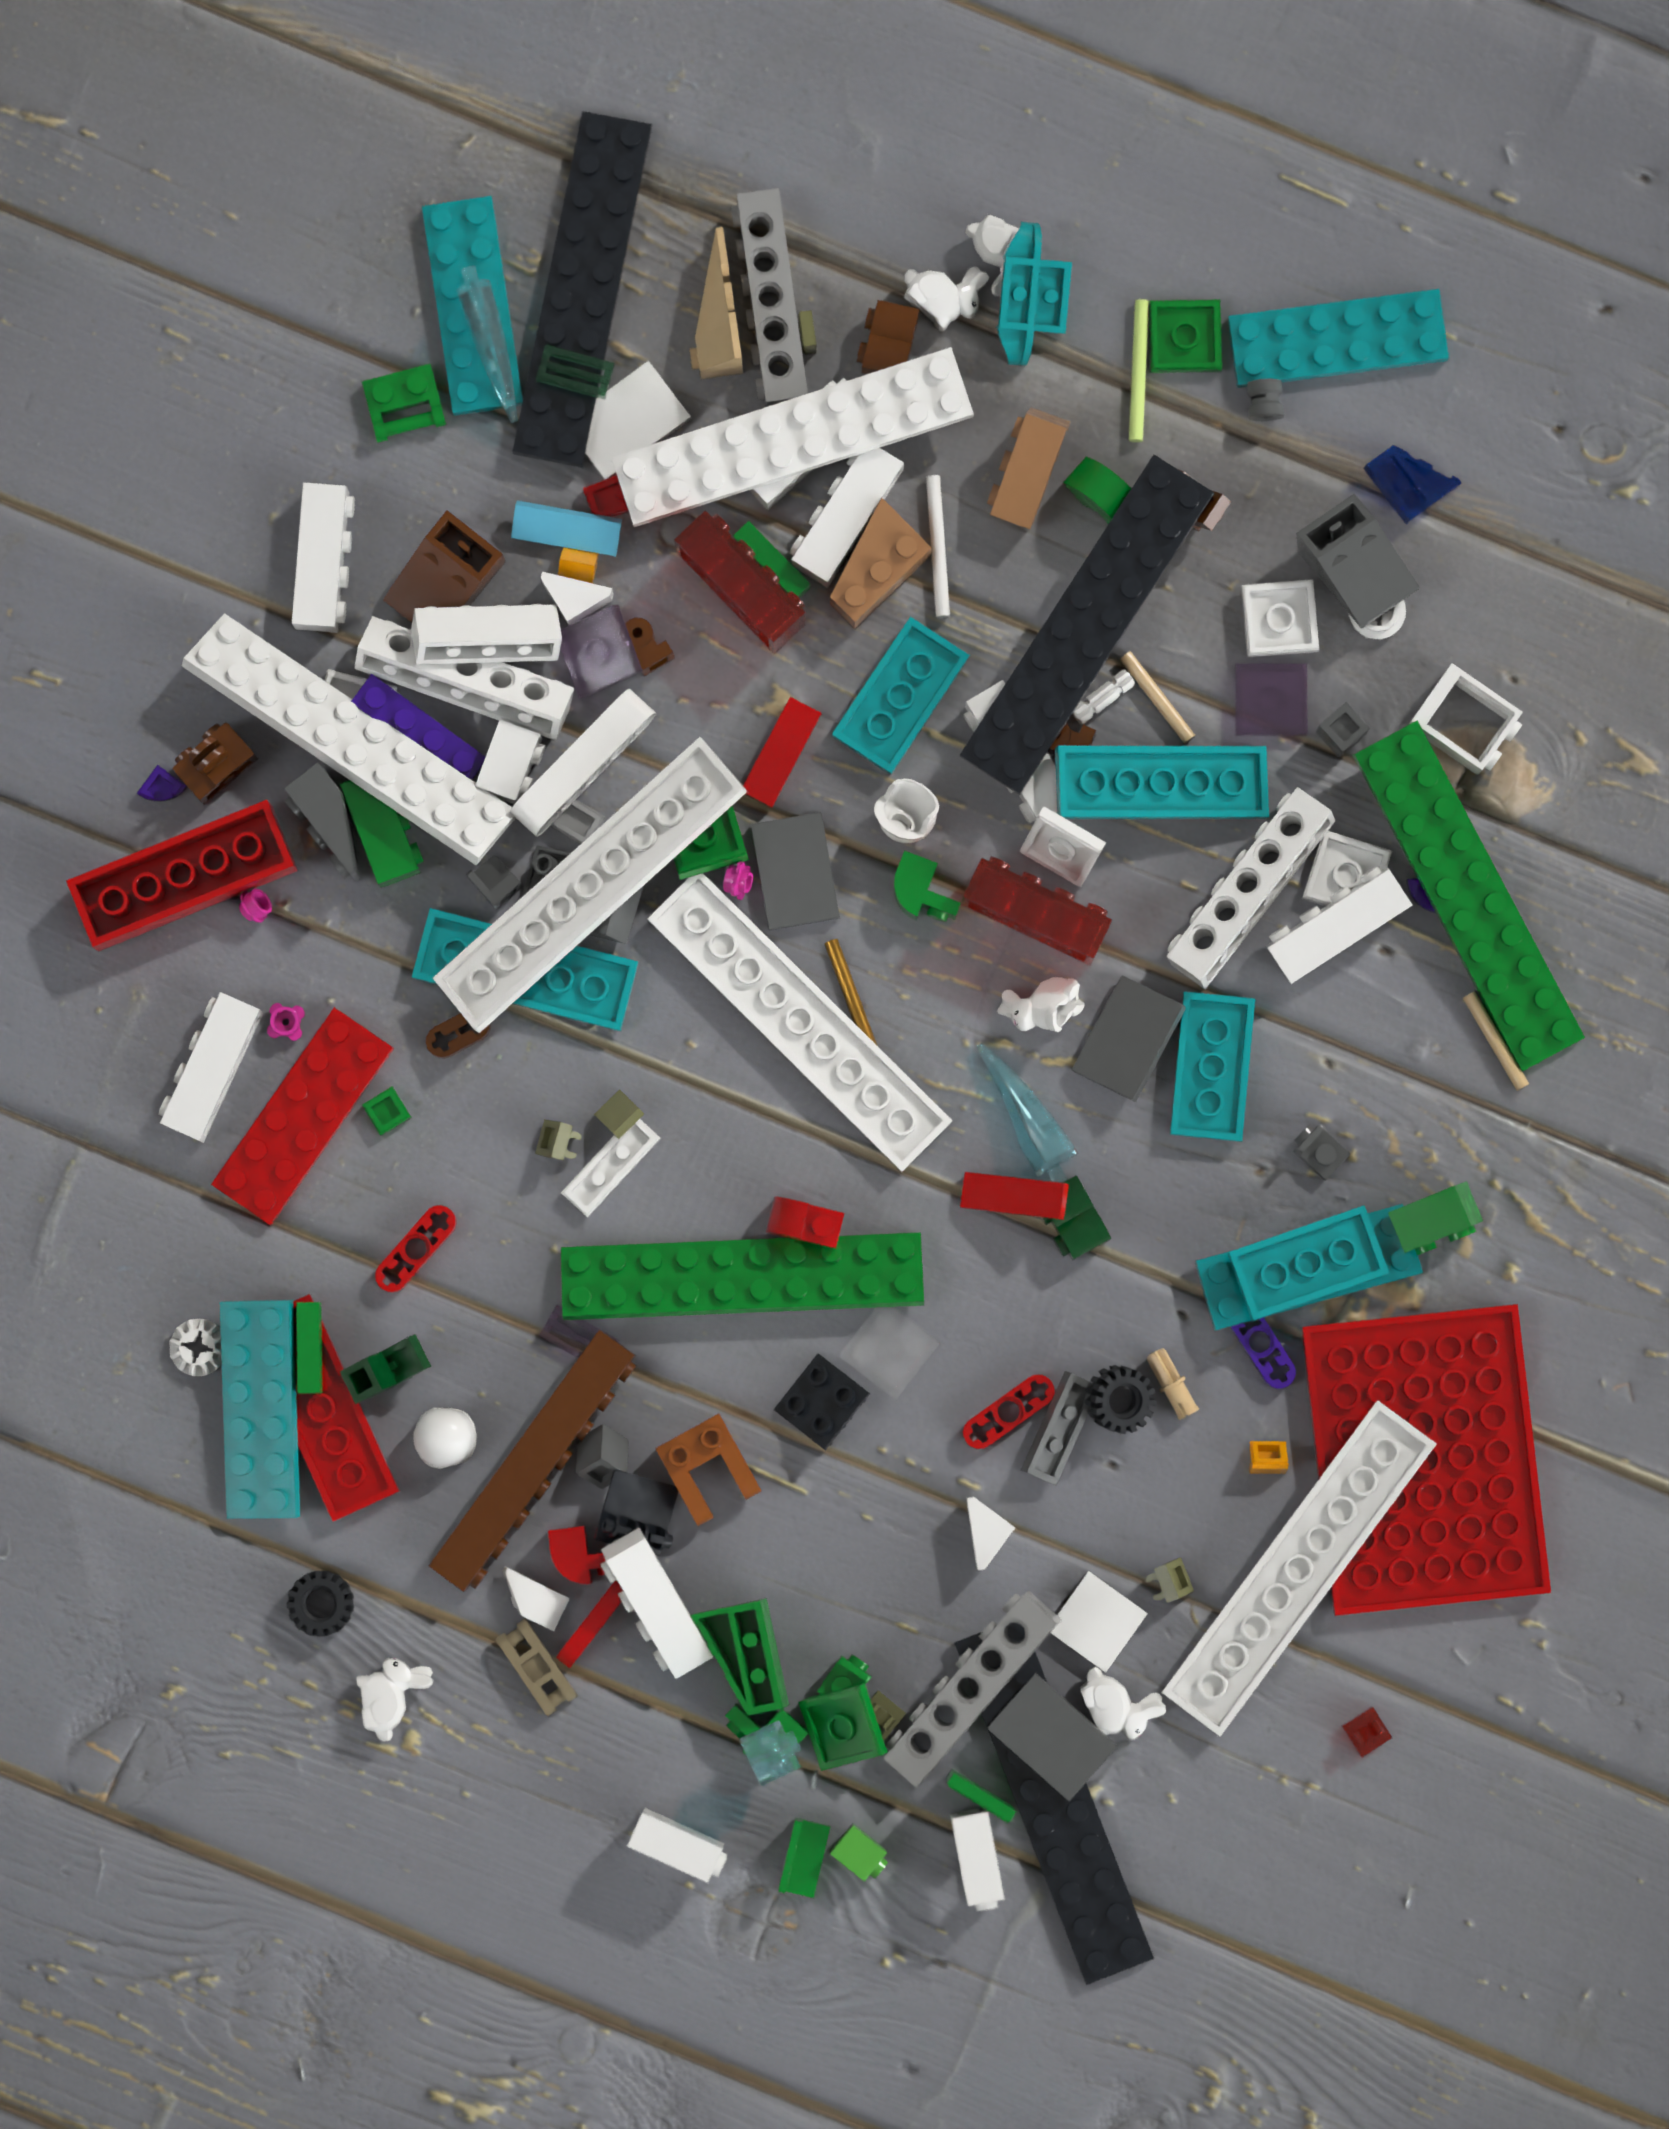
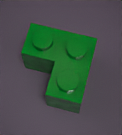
(1436, 1216)

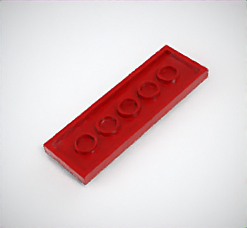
(302, 1116)
(339, 1439)

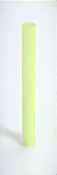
(1138, 370)

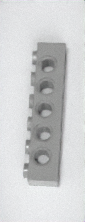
(766, 209)
(916, 1763)

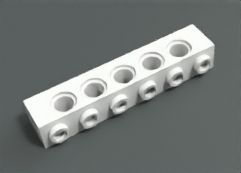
(485, 688)
(1249, 907)

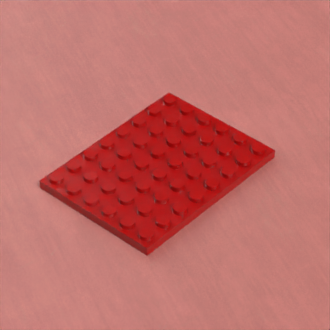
(1473, 1507)

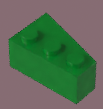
(747, 1652)

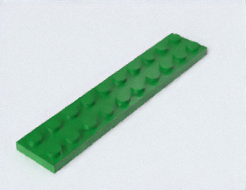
(1468, 895)
(741, 1276)

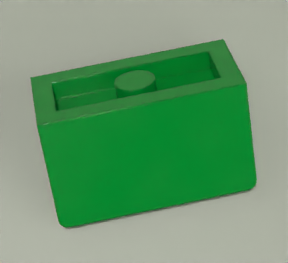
(804, 1858)

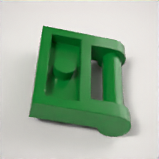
(401, 392)

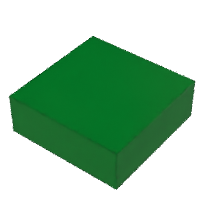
(386, 1111)

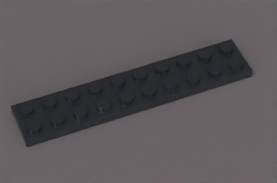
(583, 282)
(1086, 624)
(1069, 1847)

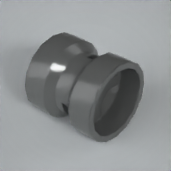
(1265, 400)

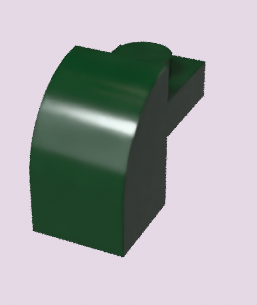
(385, 1369)

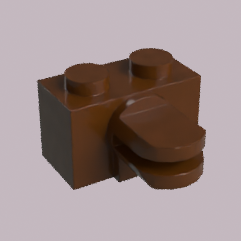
(213, 762)

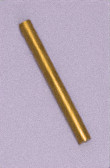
(848, 987)

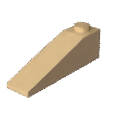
(717, 331)

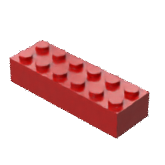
(182, 875)

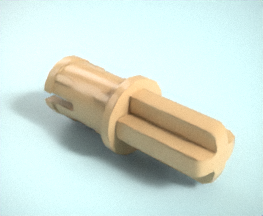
(1172, 1383)

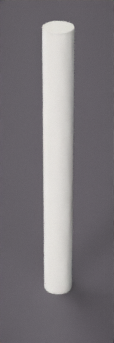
(938, 546)

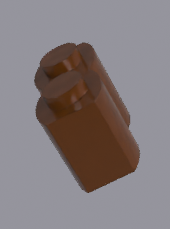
(890, 336)

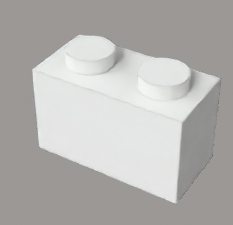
(510, 761)

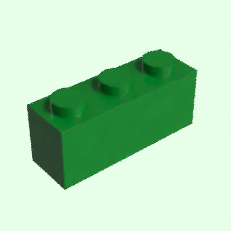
(383, 836)

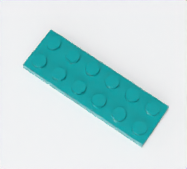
(460, 237)
(1339, 337)
(1162, 782)
(580, 987)
(1226, 1300)
(259, 1409)

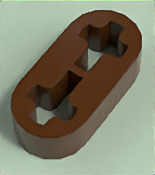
(457, 1044)

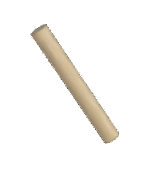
(1157, 697)
(1495, 1040)

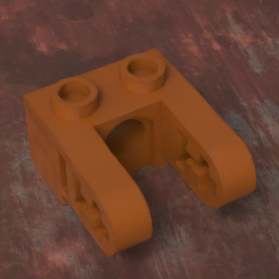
(697, 1447)

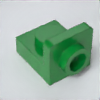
(845, 1674)

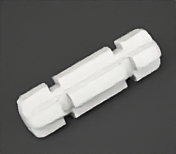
(1103, 696)

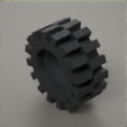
(1139, 1405)
(298, 1603)

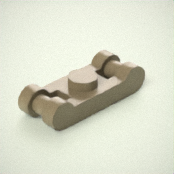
(536, 1667)

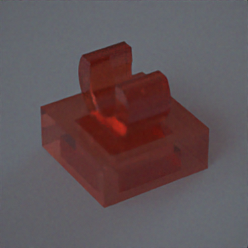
(1366, 1731)

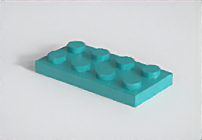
(900, 695)
(1212, 1067)
(1308, 1263)

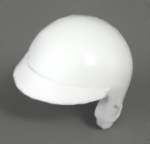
(907, 811)
(444, 1437)

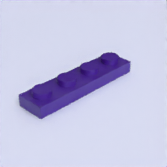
(389, 706)

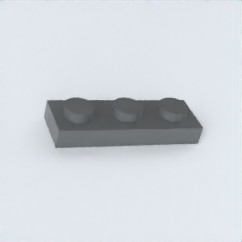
(1059, 1429)

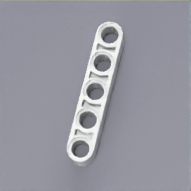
(583, 762)

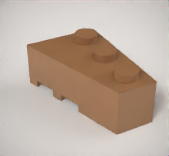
(1028, 467)
(879, 564)

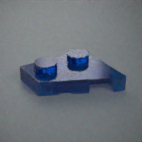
(1408, 482)

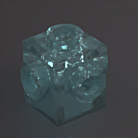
(771, 1752)

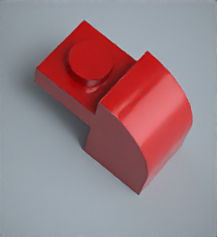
(804, 1222)
(571, 1554)

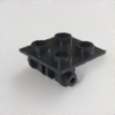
(821, 1401)
(635, 1504)

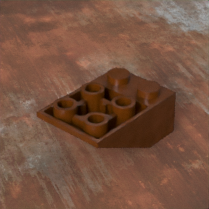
(445, 569)

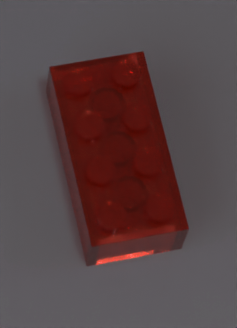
(740, 582)
(1037, 911)

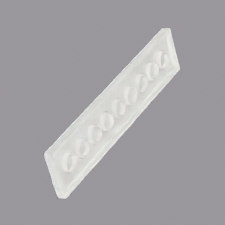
(792, 437)
(349, 739)
(589, 884)
(800, 1020)
(1299, 1568)

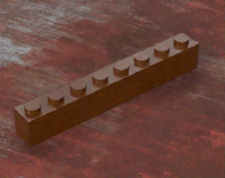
(532, 1461)

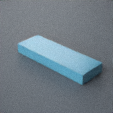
(566, 528)

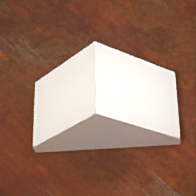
(575, 597)
(987, 1532)

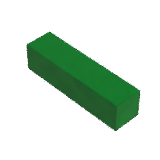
(768, 555)
(309, 1347)

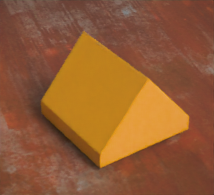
(578, 564)
(1268, 1457)

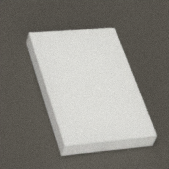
(632, 416)

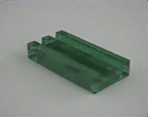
(573, 385)

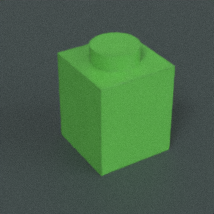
(860, 1853)

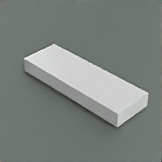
(609, 1167)

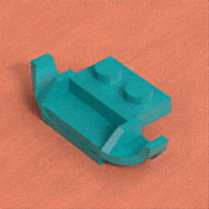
(1031, 294)

